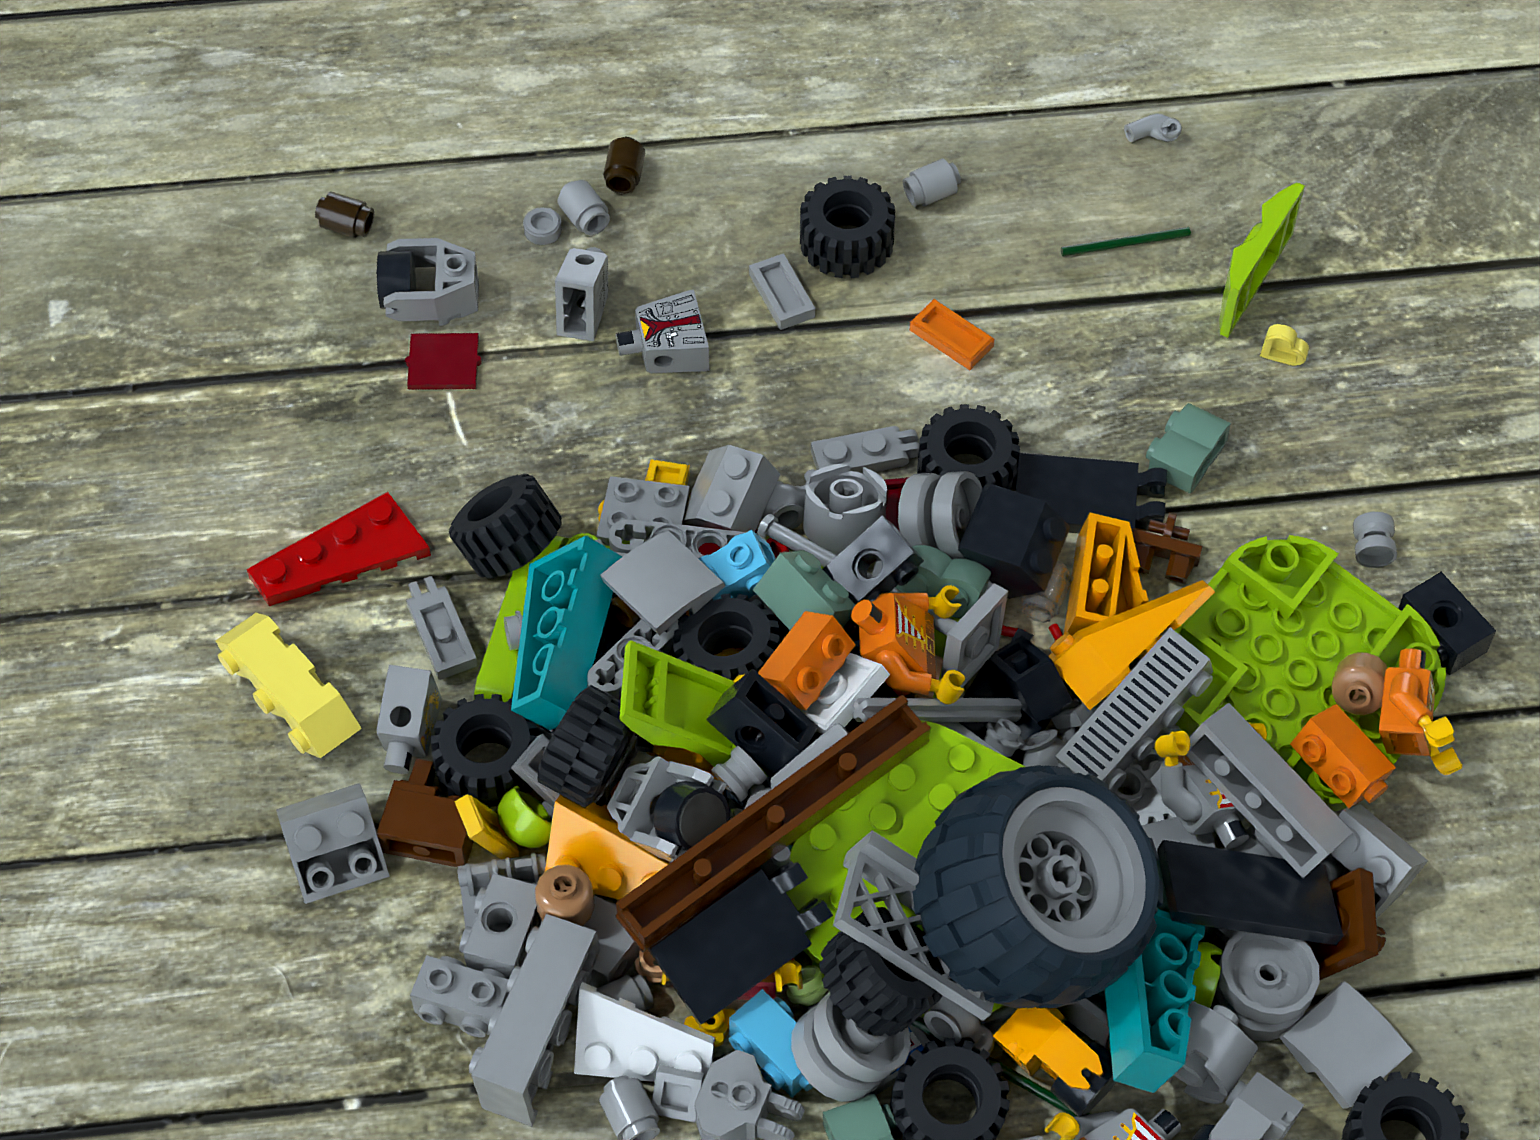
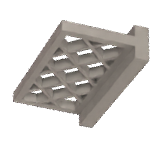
(894, 876)

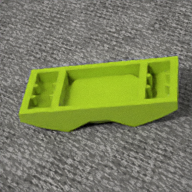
(1258, 254)
(670, 703)

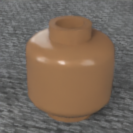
(1359, 683)
(565, 894)

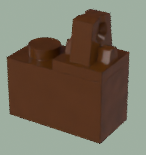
(423, 824)

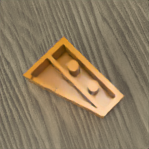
(1103, 573)
(594, 844)

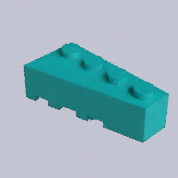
(561, 629)
(1152, 1005)

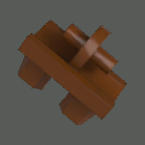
(1181, 554)

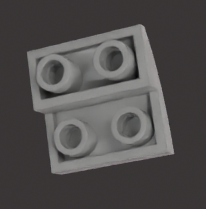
(662, 581)
(1345, 1043)

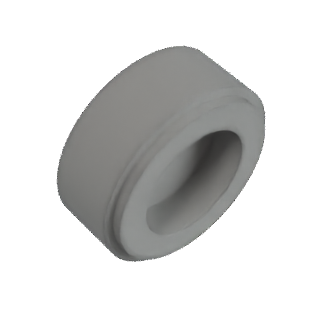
(542, 226)

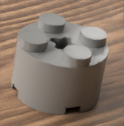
(842, 505)
(1215, 1054)

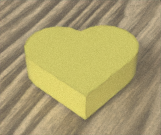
(1284, 346)

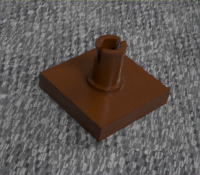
(1357, 917)

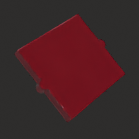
(443, 361)

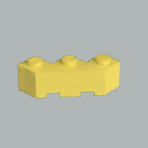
(287, 685)

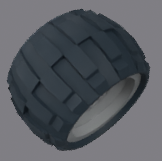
(1079, 866)

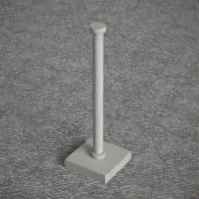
(968, 641)

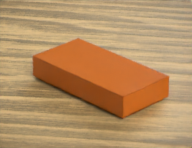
(951, 334)

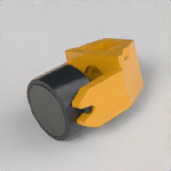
(1040, 1040)

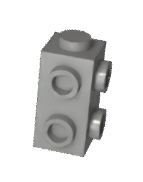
(458, 994)

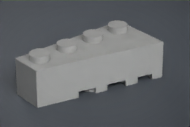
(533, 1018)

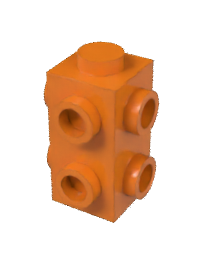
(807, 658)
(1343, 757)

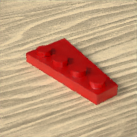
(355, 543)

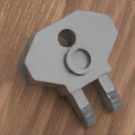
(737, 1102)

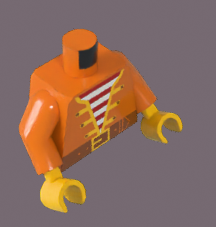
(901, 638)
(1408, 714)

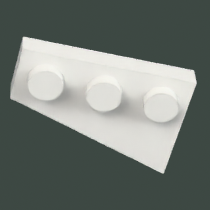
(626, 1041)

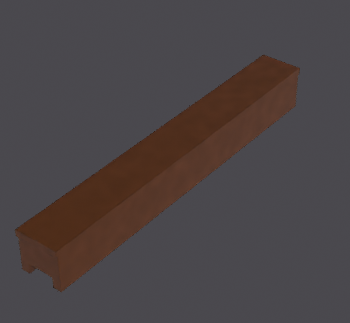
(771, 823)

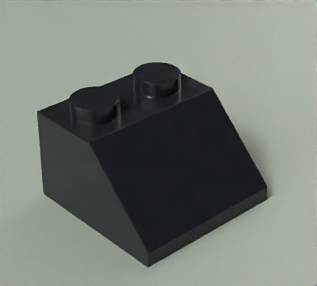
(1014, 539)

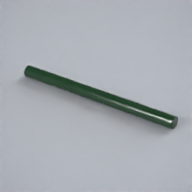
(1125, 241)

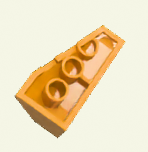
(1101, 654)

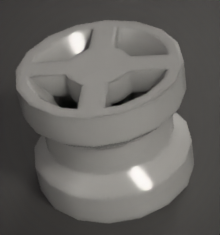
(739, 773)

